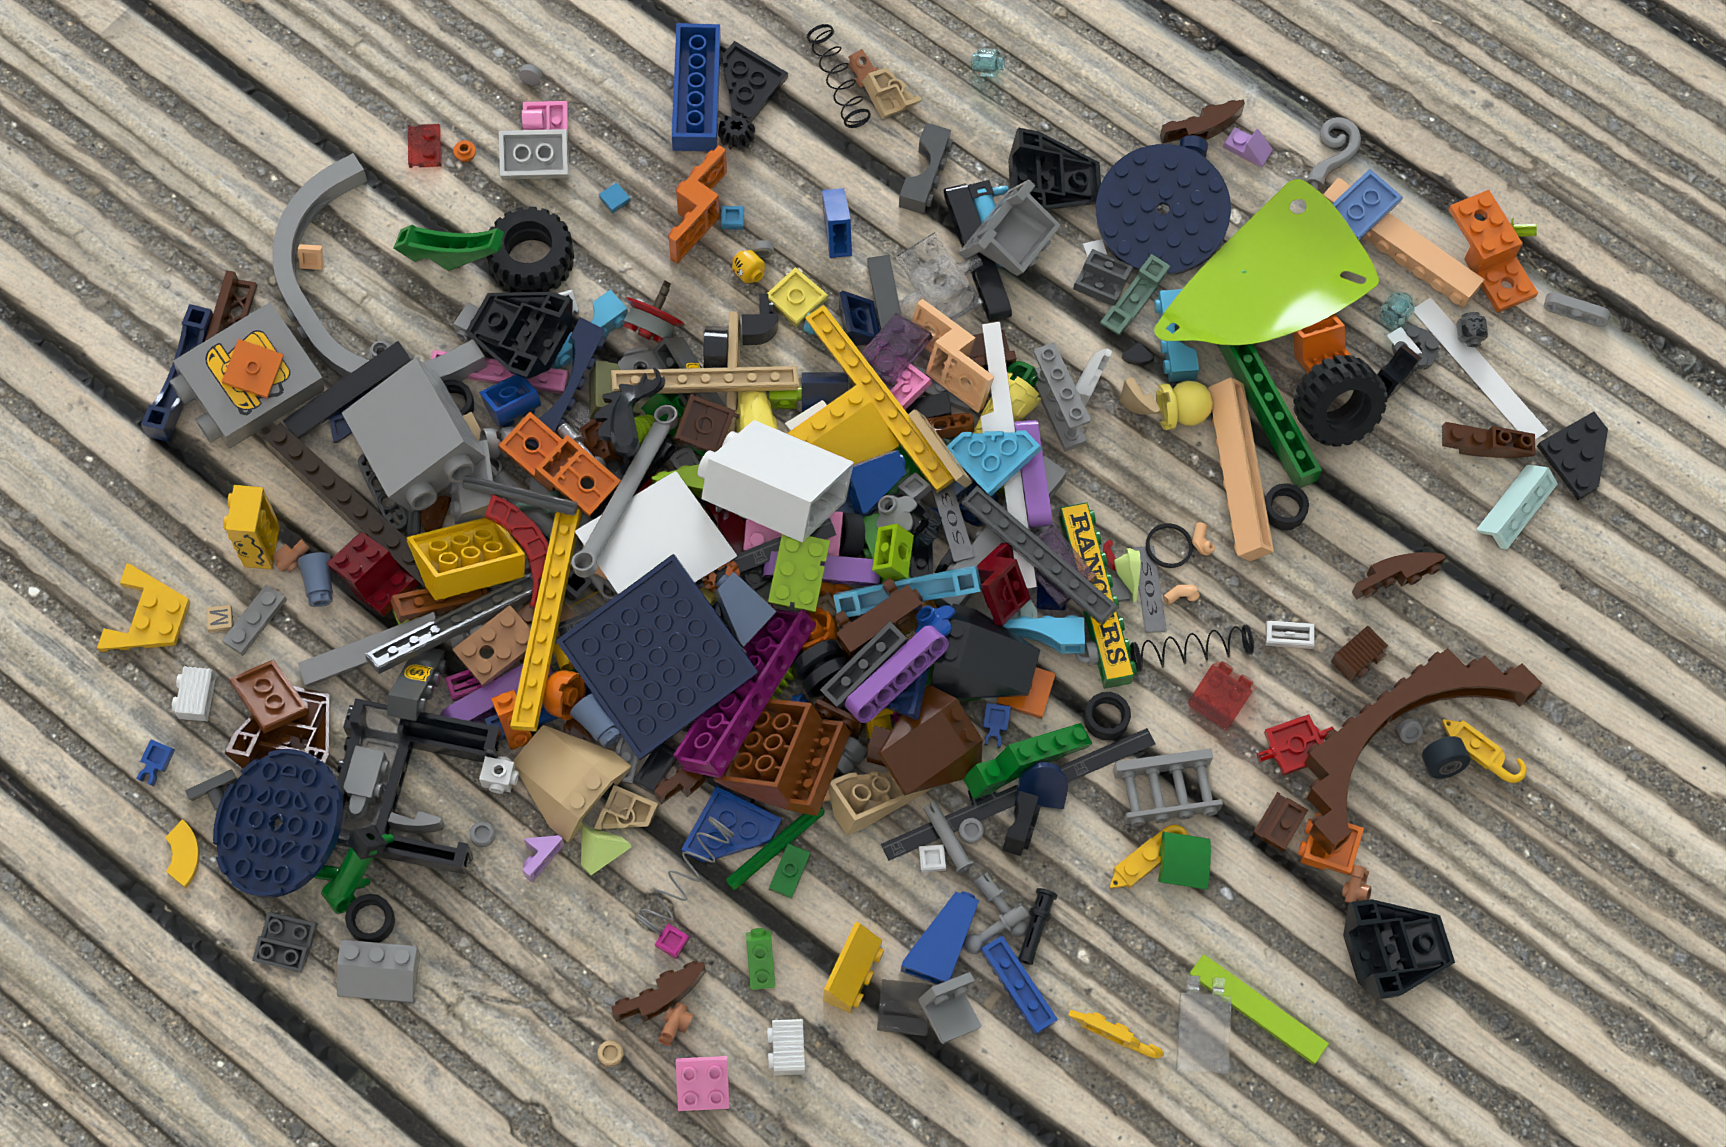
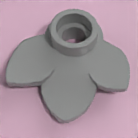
(898, 513)

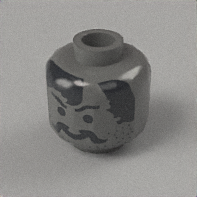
(1472, 329)

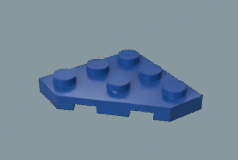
(747, 821)

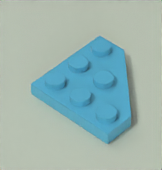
(993, 455)

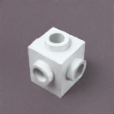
(498, 774)

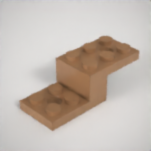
(508, 638)

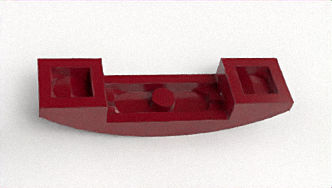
(730, 526)

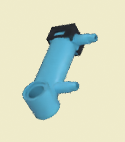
(982, 196)

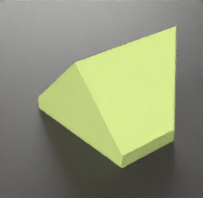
(600, 848)

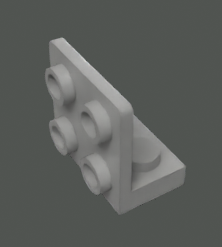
(950, 1009)

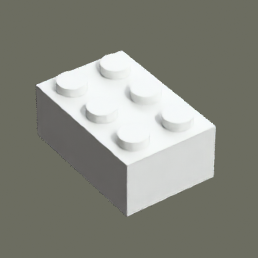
(534, 154)

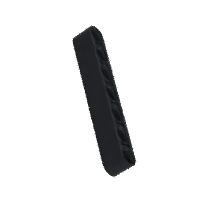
(986, 277)

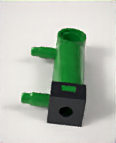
(365, 845)

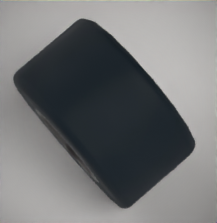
(1446, 757)

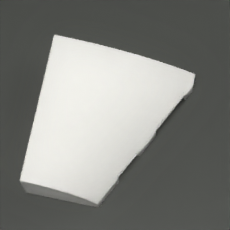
(1091, 374)

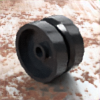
(818, 666)

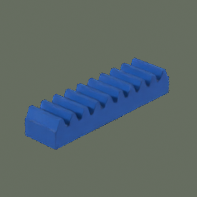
(1018, 985)

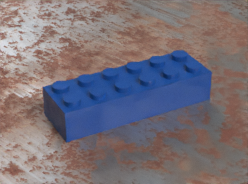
(696, 87)

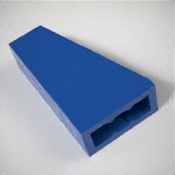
(941, 944)

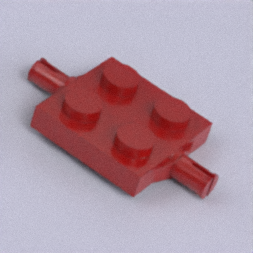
(1290, 743)

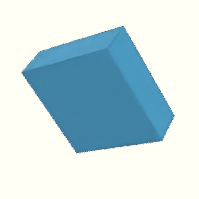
(614, 197)
(732, 217)

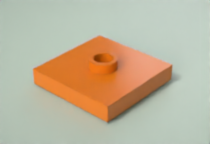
(252, 368)
(1036, 701)

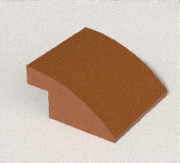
(788, 757)

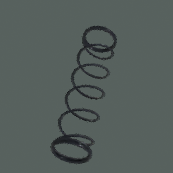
(858, 123)
(1249, 647)

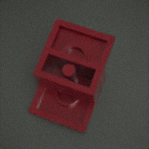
(371, 573)
(1002, 584)

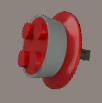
(649, 319)

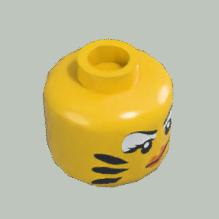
(748, 266)

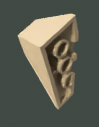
(865, 799)

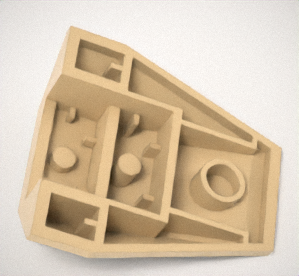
(567, 777)

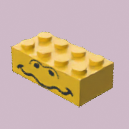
(252, 526)

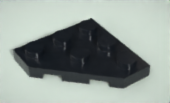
(750, 80)
(1578, 454)

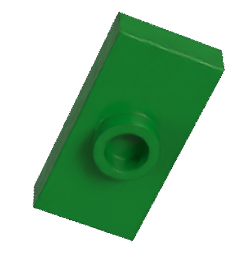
(789, 871)

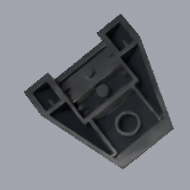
(1058, 172)
(523, 329)
(983, 659)
(1394, 946)

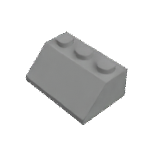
(468, 504)
(377, 971)

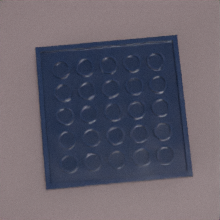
(657, 656)

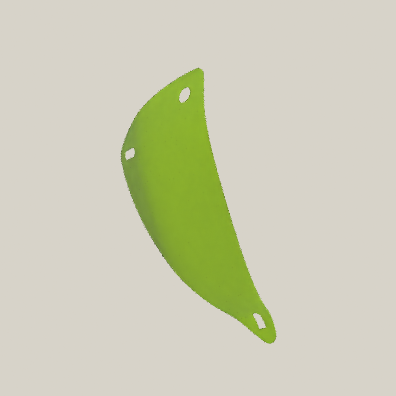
(1289, 277)

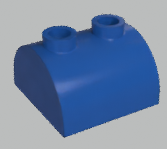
(510, 400)

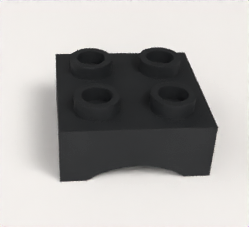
(1020, 833)

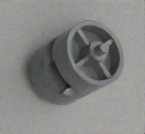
(852, 754)

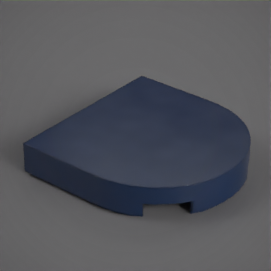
(1045, 782)

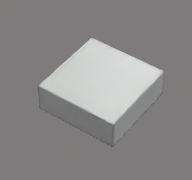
(932, 858)

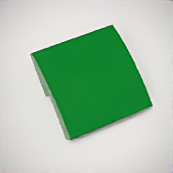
(1185, 860)

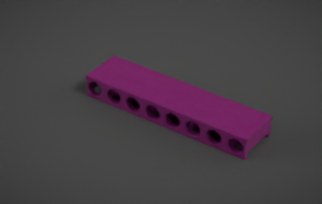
(723, 728)

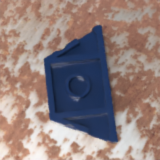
(910, 699)

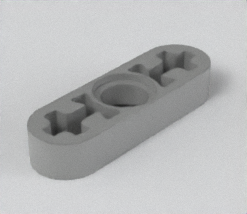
(1576, 309)

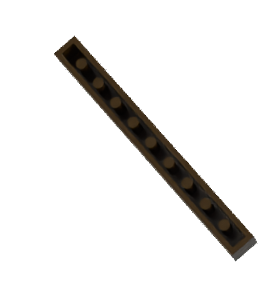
(340, 497)

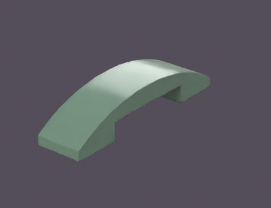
(1136, 295)

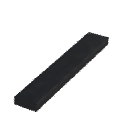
(347, 390)

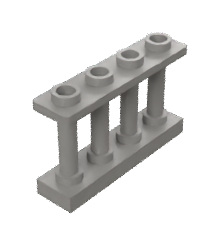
(1060, 397)
(1174, 764)

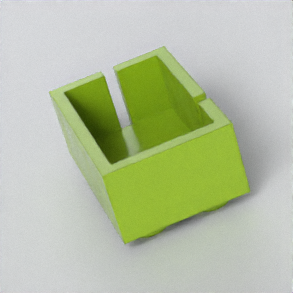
(798, 573)

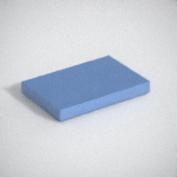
(1367, 203)

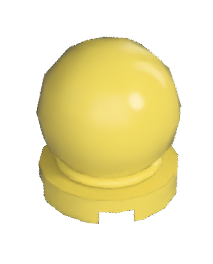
(1185, 403)

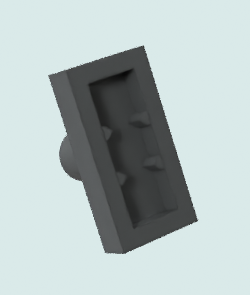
(212, 788)

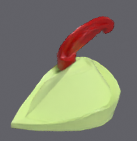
(1126, 566)

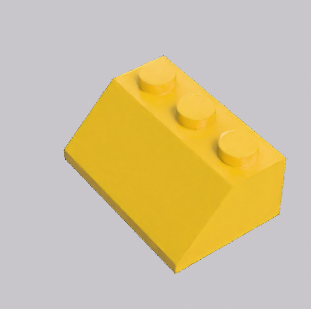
(853, 969)

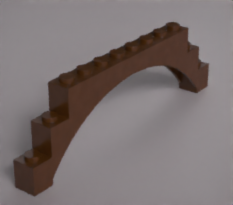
(1438, 680)

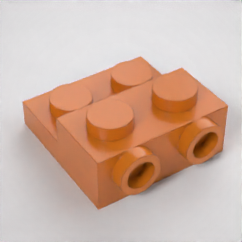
(1340, 860)

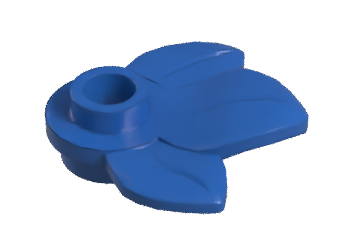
(935, 617)

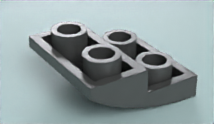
(285, 942)

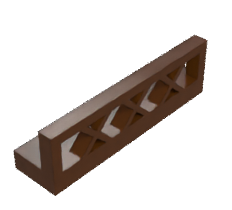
(226, 303)

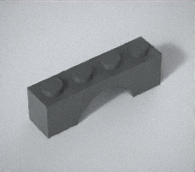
(917, 190)

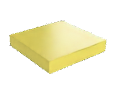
(796, 297)

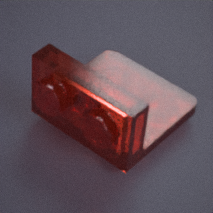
(1222, 694)

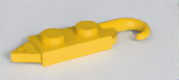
(1483, 750)
(1142, 860)
(1116, 1033)

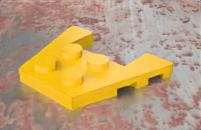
(157, 616)

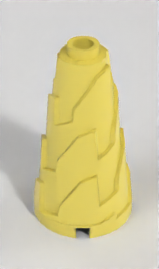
(1022, 397)
(754, 406)

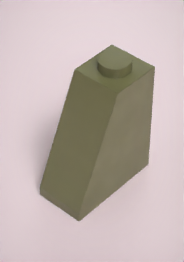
(601, 384)

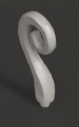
(1320, 171)

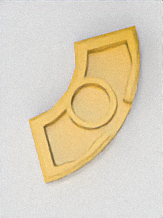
(185, 854)

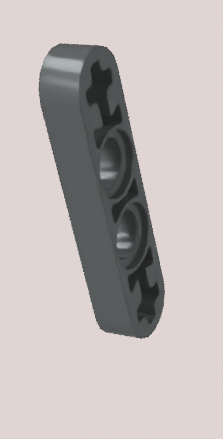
(379, 494)

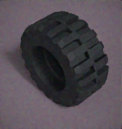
(538, 275)
(1353, 418)

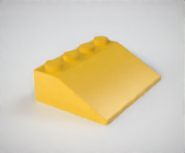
(848, 428)
(466, 557)

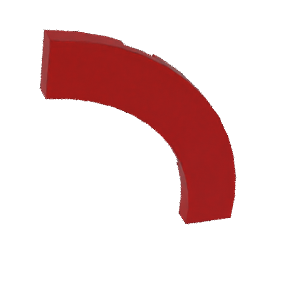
(525, 533)

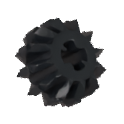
(736, 131)

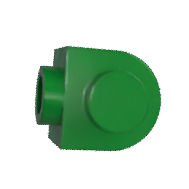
(1023, 371)

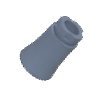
(316, 578)
(596, 721)

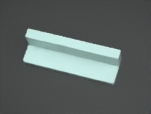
(1518, 505)

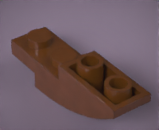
(1211, 122)
(1493, 443)
(1401, 568)
(682, 781)
(671, 989)

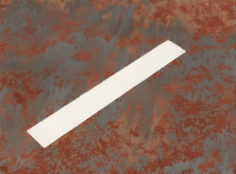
(1479, 369)

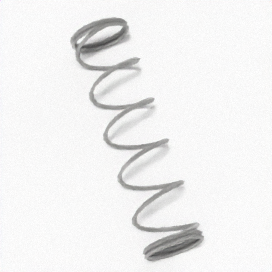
(724, 831)

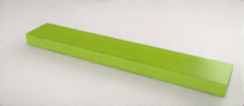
(1262, 1011)

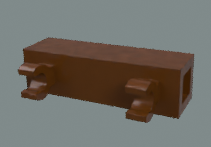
(896, 609)

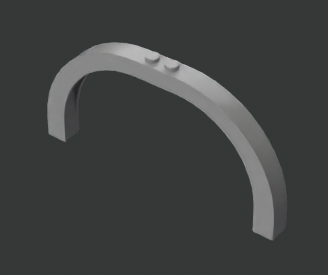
(300, 211)

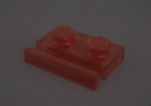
(424, 145)

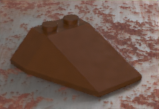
(305, 734)
(933, 748)

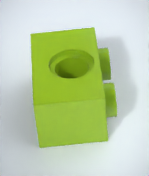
(892, 552)

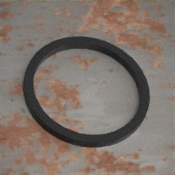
(1174, 526)

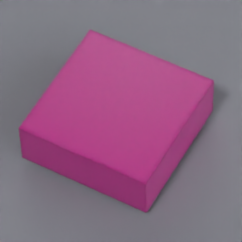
(672, 941)

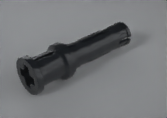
(1039, 915)

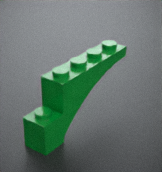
(447, 248)
(1019, 756)

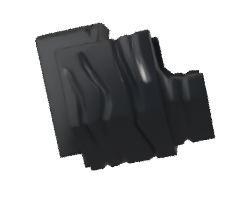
(925, 525)

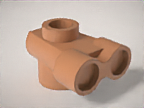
(860, 70)
(287, 558)
(1356, 889)
(676, 1019)

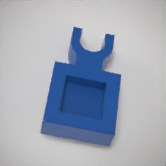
(996, 720)
(155, 757)

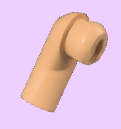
(1199, 540)
(1178, 591)

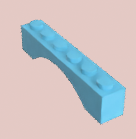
(930, 587)
(1061, 634)

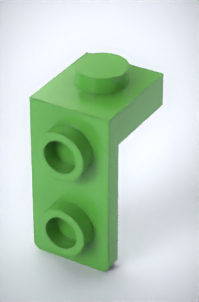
(760, 959)

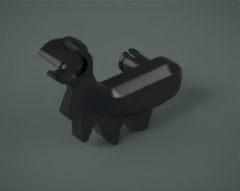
(619, 418)

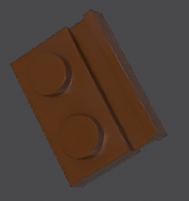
(1280, 822)

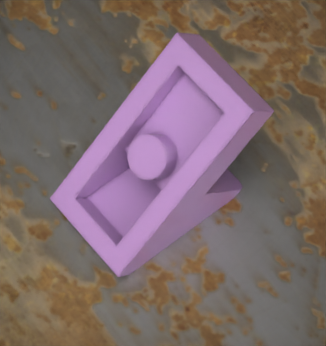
(1252, 148)
(545, 849)

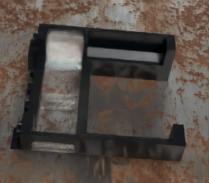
(397, 737)

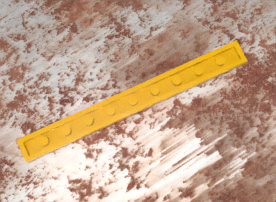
(887, 405)
(545, 622)

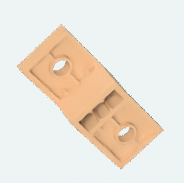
(950, 357)

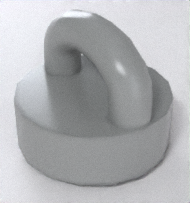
(1091, 654)
(1409, 730)

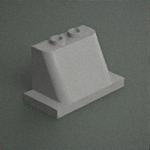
(1013, 231)

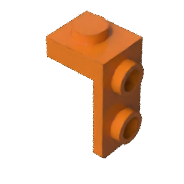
(504, 708)

